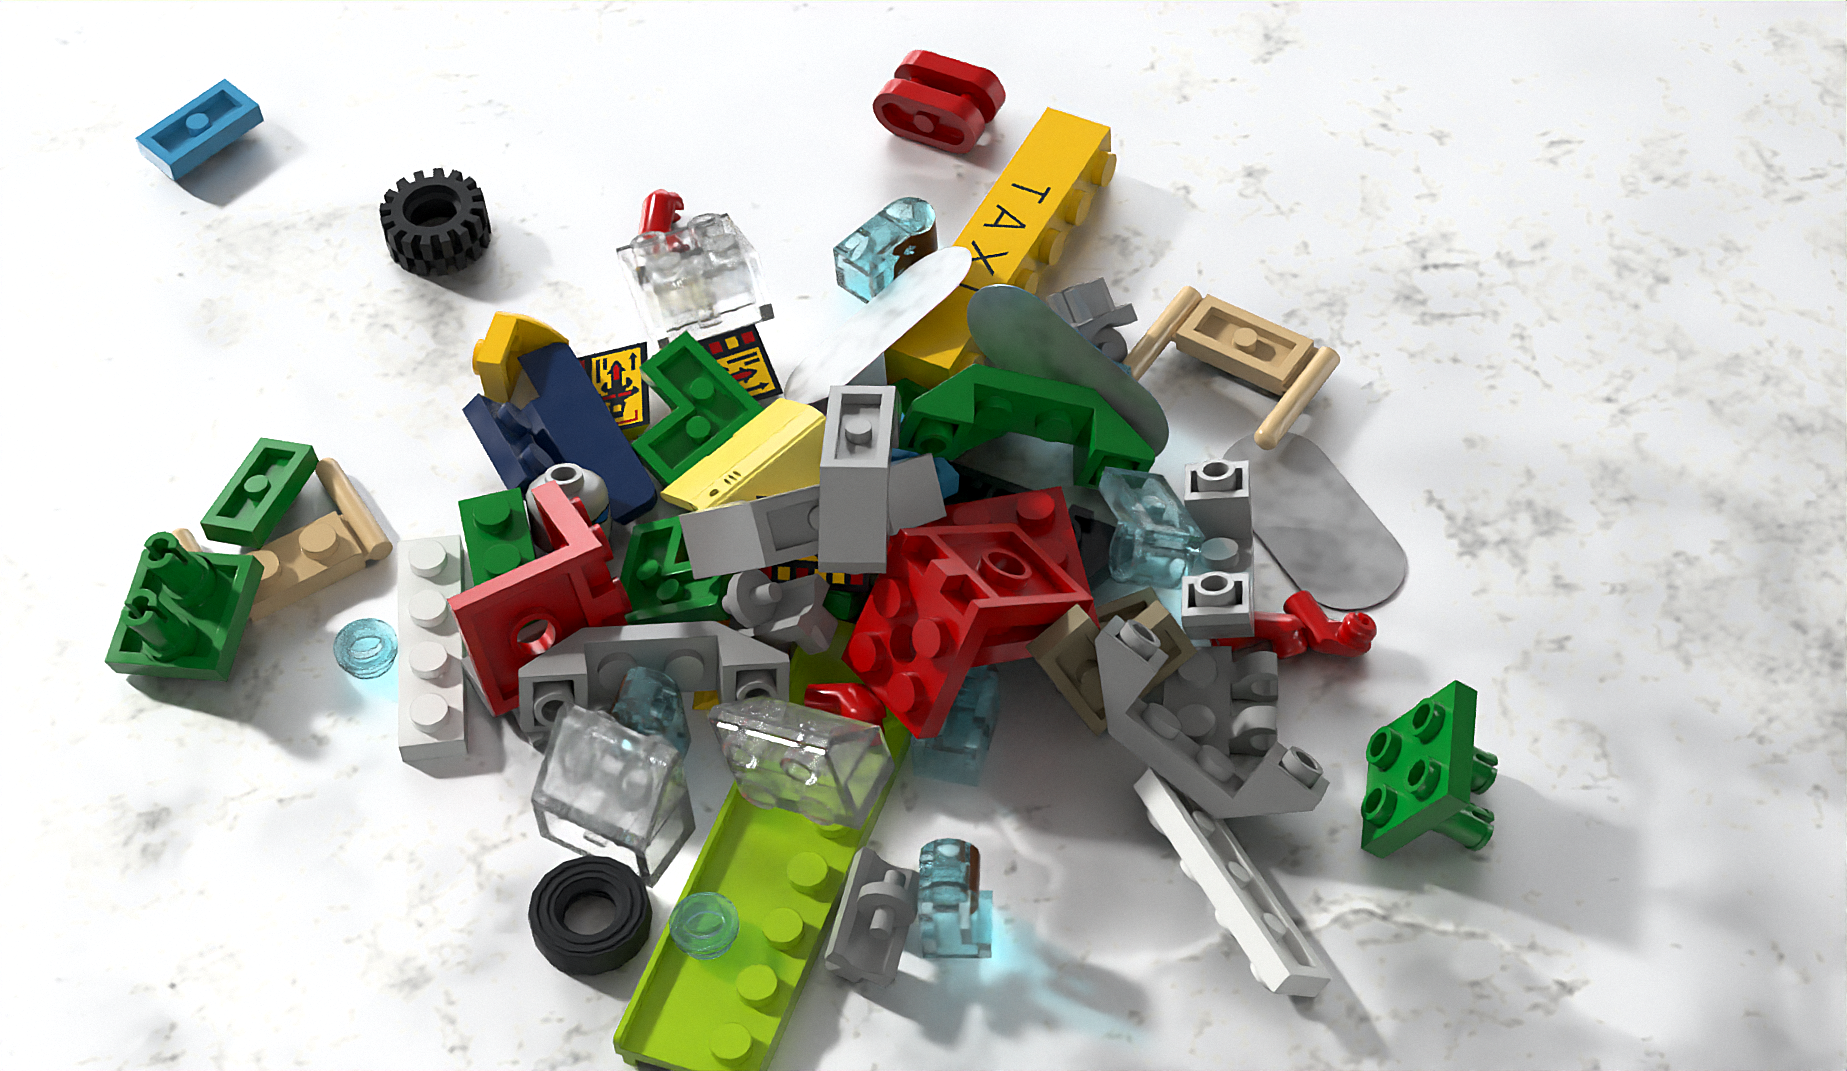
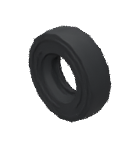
(598, 951)

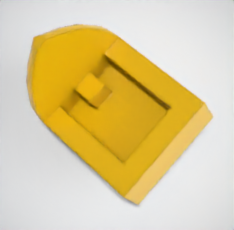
(497, 354)

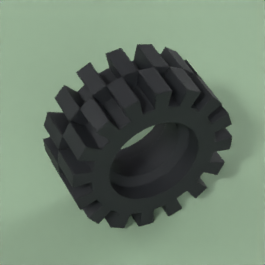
(431, 199)

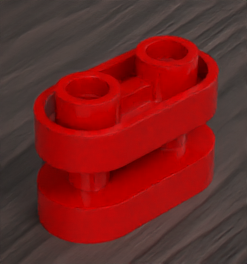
(939, 101)

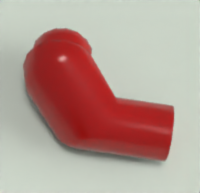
(659, 211)
(1280, 628)
(1329, 636)
(847, 700)

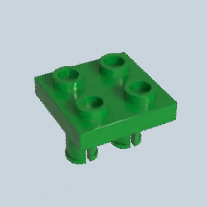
(184, 612)
(1425, 775)

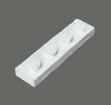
(430, 650)
(1237, 890)

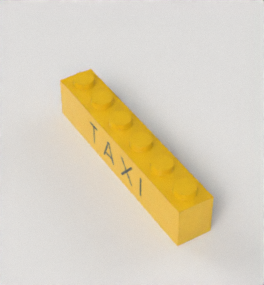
(1011, 238)

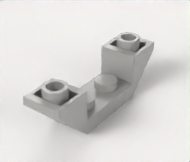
(855, 478)
(786, 524)
(1221, 586)
(690, 653)
(1277, 785)

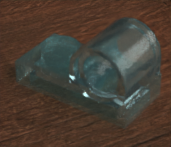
(1154, 531)

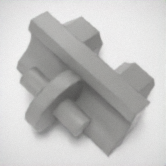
(1093, 314)
(780, 611)
(872, 920)

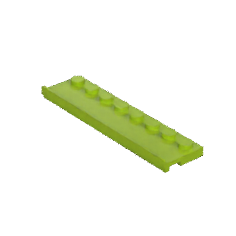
(786, 890)

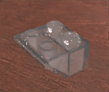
(695, 280)
(803, 759)
(612, 793)

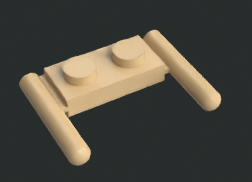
(1243, 347)
(316, 552)

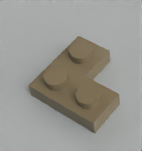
(1070, 658)

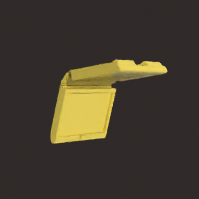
(764, 458)

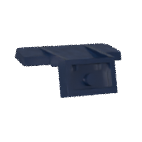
(561, 427)

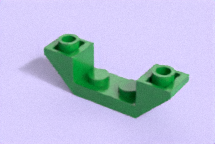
(1028, 407)

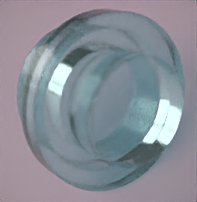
(366, 648)
(704, 925)

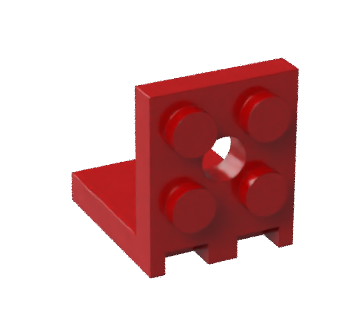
(563, 587)
(950, 591)

